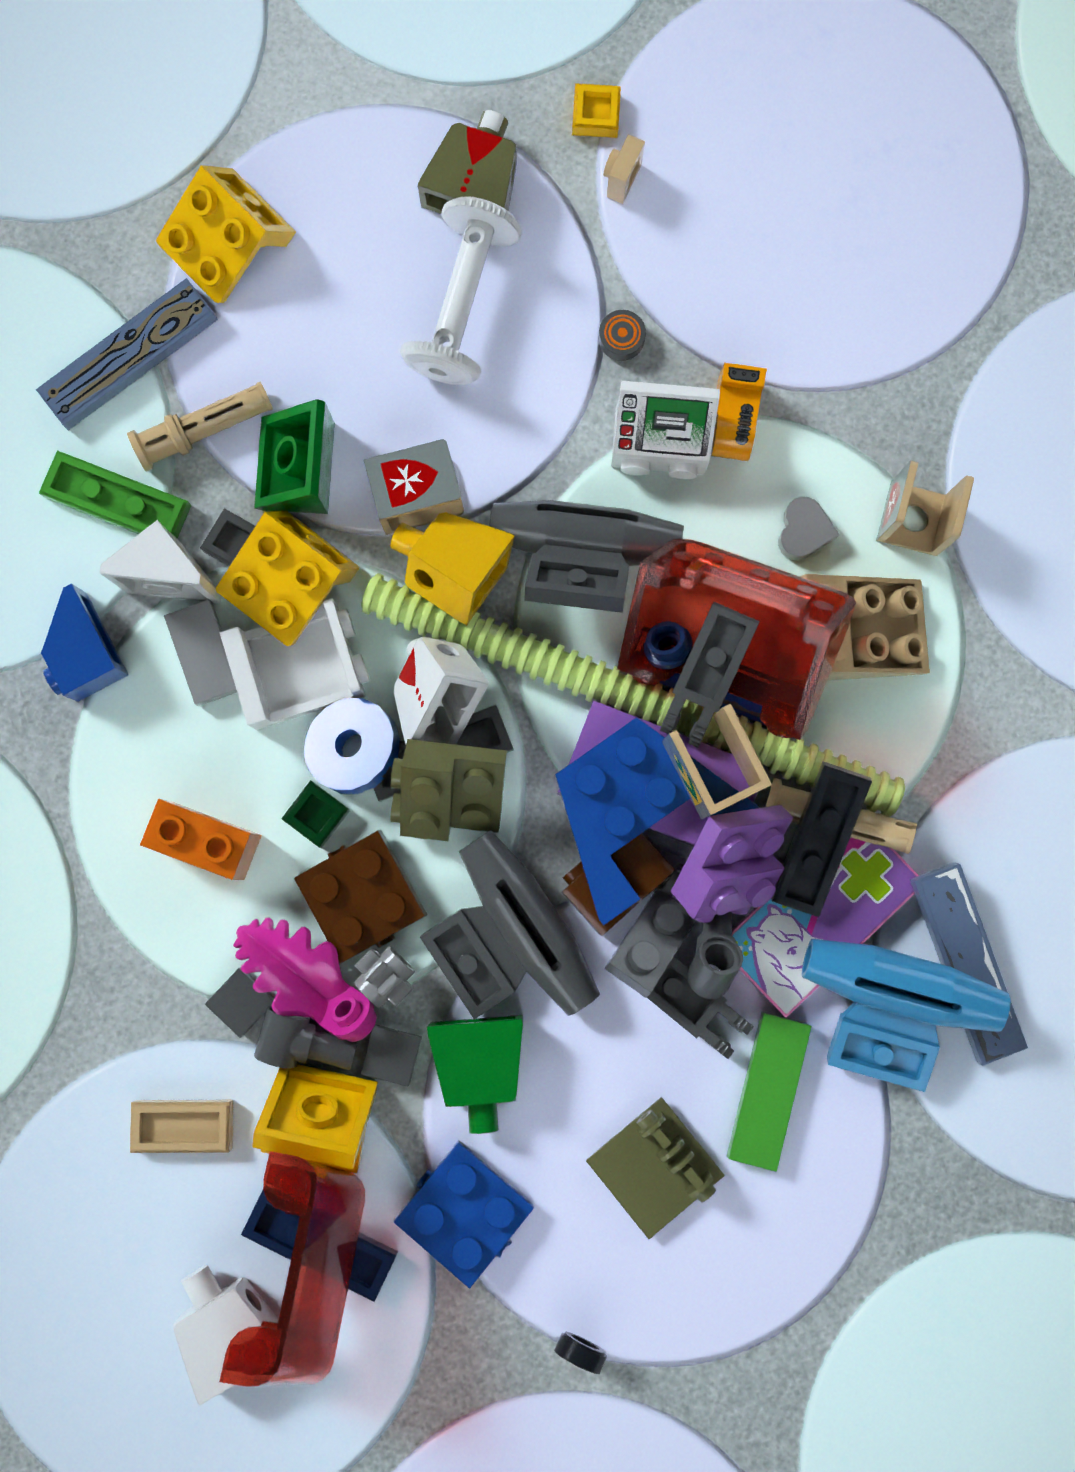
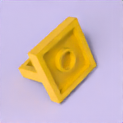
(316, 1116)

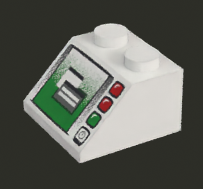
(664, 429)

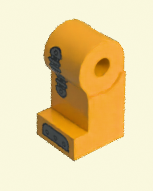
(737, 410)

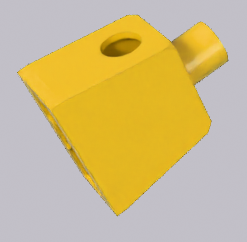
(453, 562)

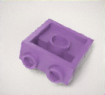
(733, 863)

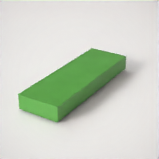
(111, 496)
(768, 1091)

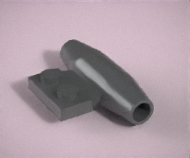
(581, 549)
(513, 933)

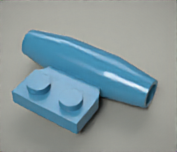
(896, 1008)

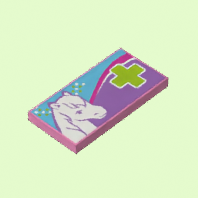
(863, 896)

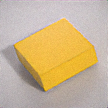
(596, 110)

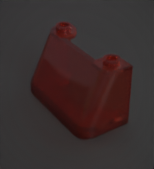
(790, 649)
(306, 1337)

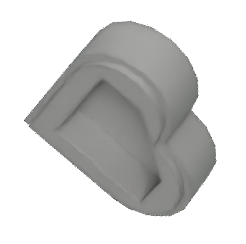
(805, 529)

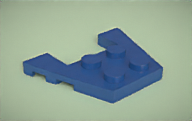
(618, 795)

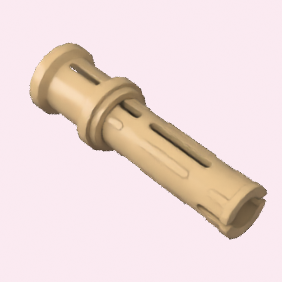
(180, 433)
(869, 826)

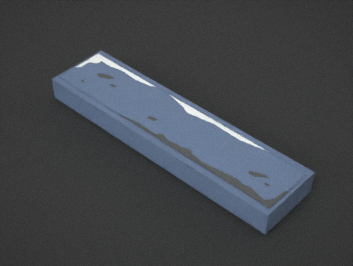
(965, 946)

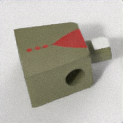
(471, 165)

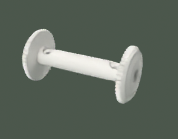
(487, 226)

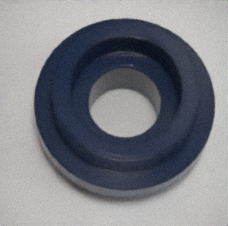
(665, 635)

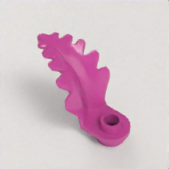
(304, 978)

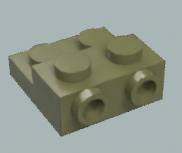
(447, 789)

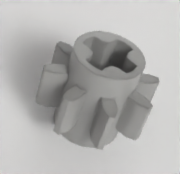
(384, 977)

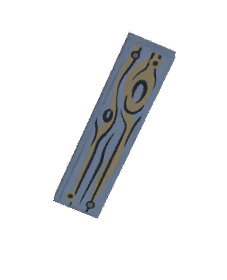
(126, 354)

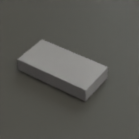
(201, 652)

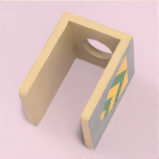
(742, 752)

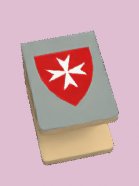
(414, 485)
(943, 513)

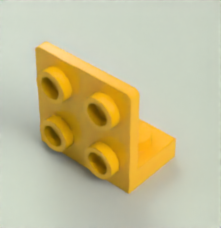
(220, 230)
(284, 575)

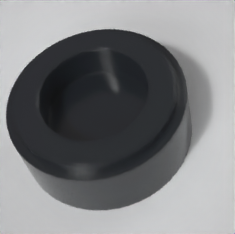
(580, 1352)

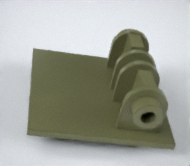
(655, 1168)

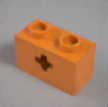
(200, 840)

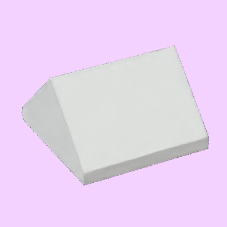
(158, 566)

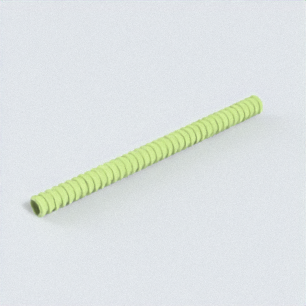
(610, 686)

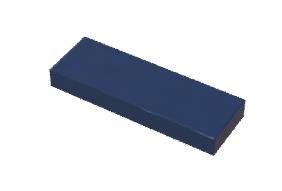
(278, 1233)

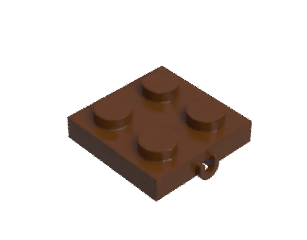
(360, 896)

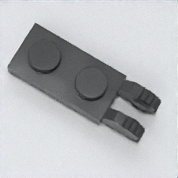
(711, 667)
(652, 940)
(692, 1011)

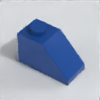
(79, 648)

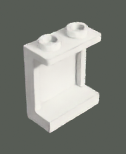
(298, 679)

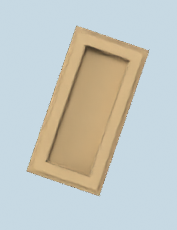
(181, 1126)

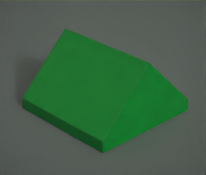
(295, 459)

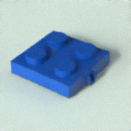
(463, 1214)

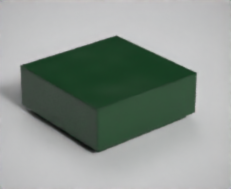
(315, 814)

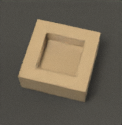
(623, 168)

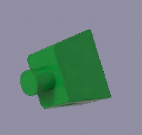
(478, 1065)

